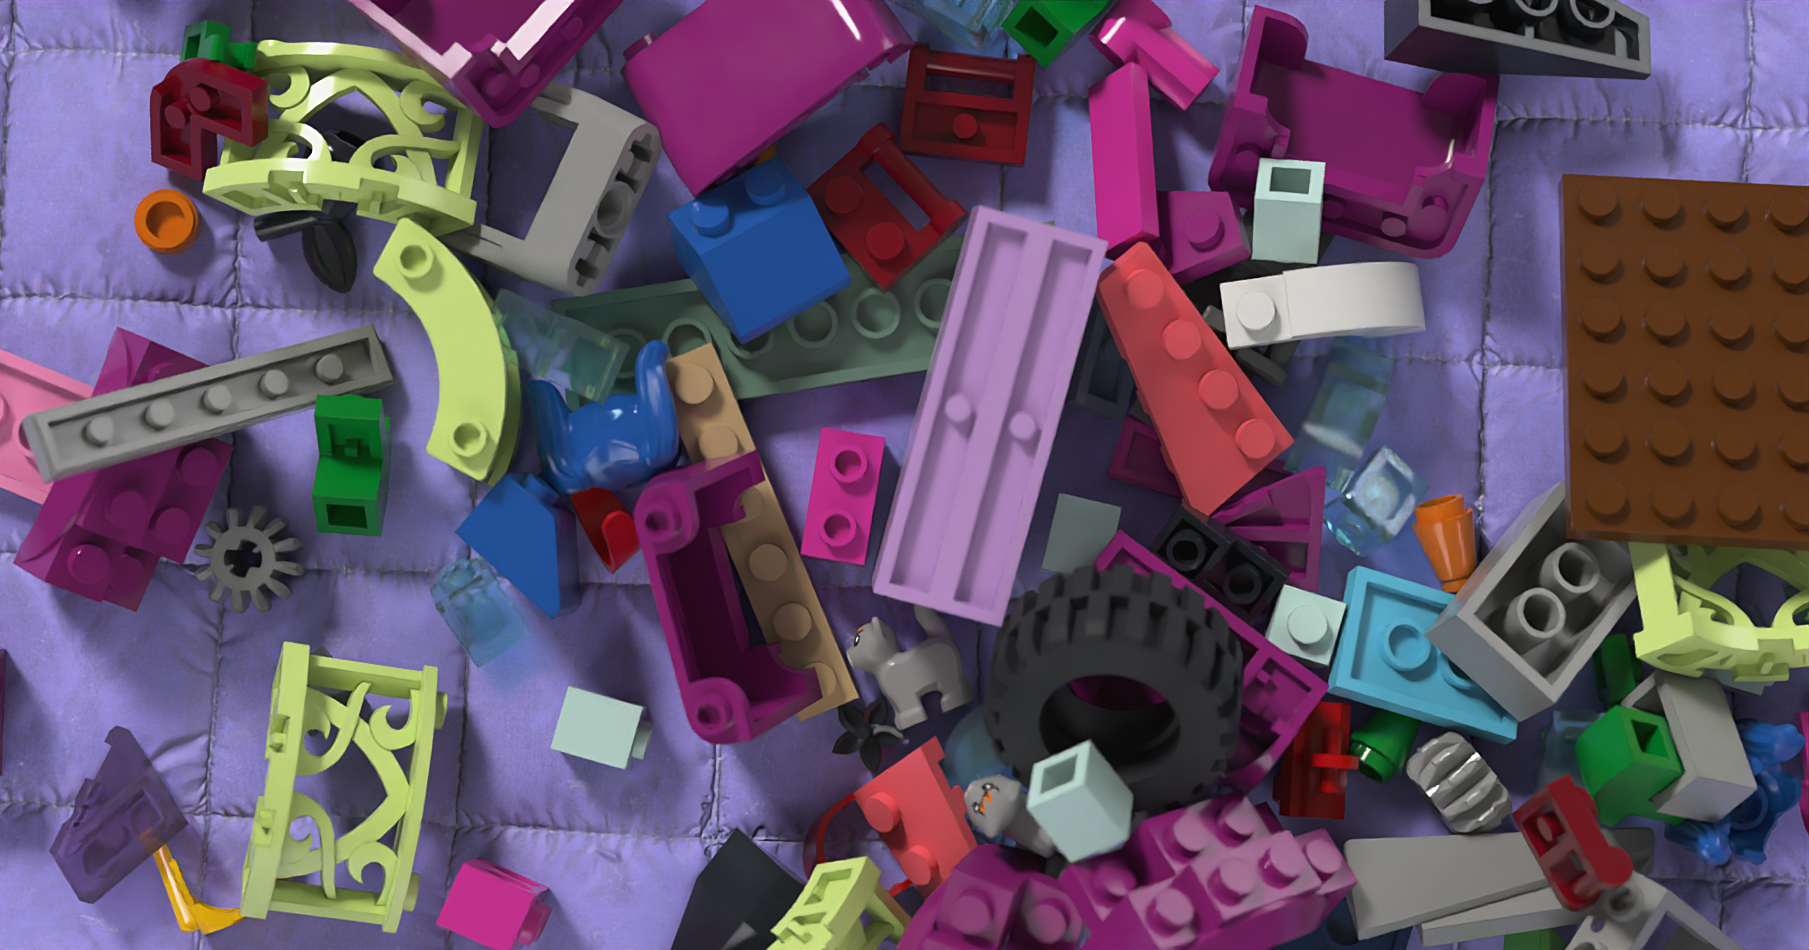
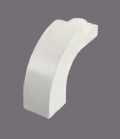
(1324, 302)

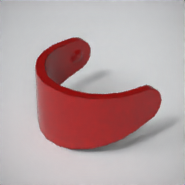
(607, 526)
(814, 843)

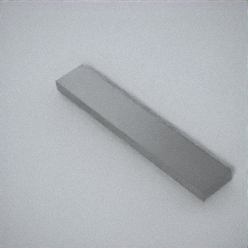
(204, 403)

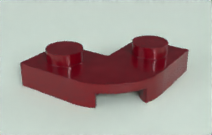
(196, 105)

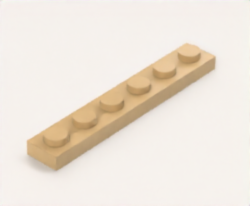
(762, 541)

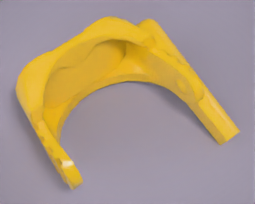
(189, 910)

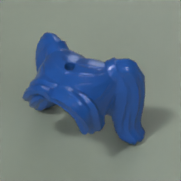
(610, 443)
(1752, 821)

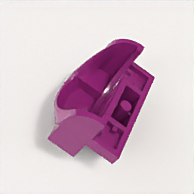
(113, 524)
(1274, 691)
(1209, 881)
(984, 899)

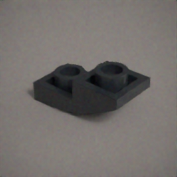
(1220, 562)

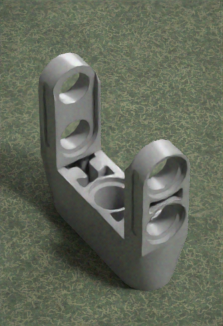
(585, 202)

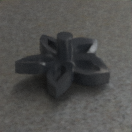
(867, 732)

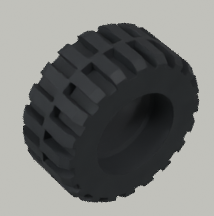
(1129, 629)

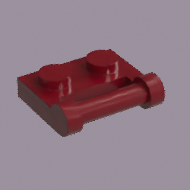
(964, 124)
(868, 223)
(1562, 823)

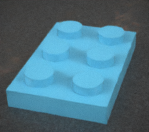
(1393, 666)

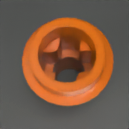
(1448, 539)

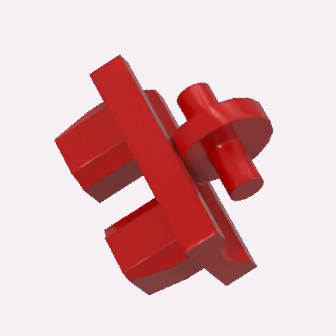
(1317, 765)

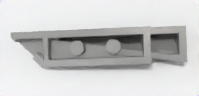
(1465, 884)

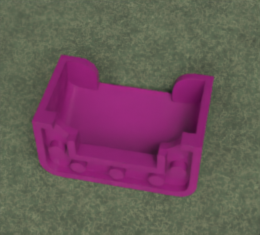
(489, 51)
(750, 73)
(1394, 158)
(724, 681)

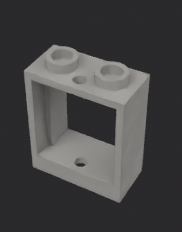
(1634, 913)

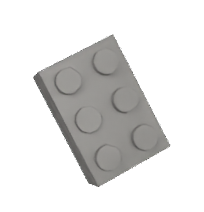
(1535, 608)

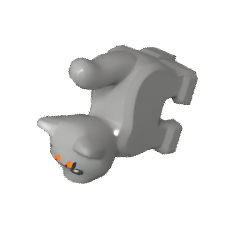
(910, 674)
(1001, 807)

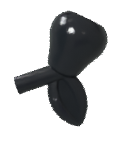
(324, 238)

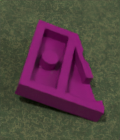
(1199, 233)
(1284, 523)

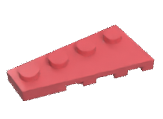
(1200, 401)
(919, 817)

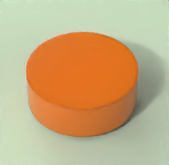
(168, 222)

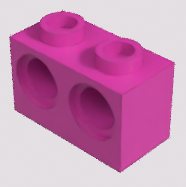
(843, 497)
(495, 906)

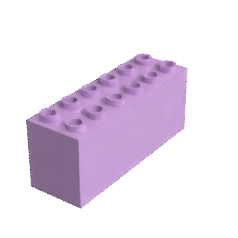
(987, 415)

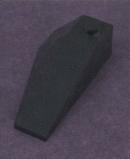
(1520, 37)
(738, 899)

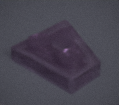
(115, 820)

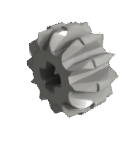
(257, 580)
(1458, 785)

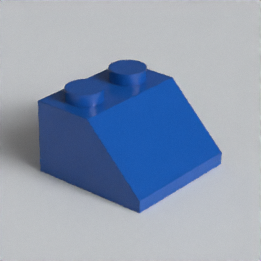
(757, 249)
(529, 540)

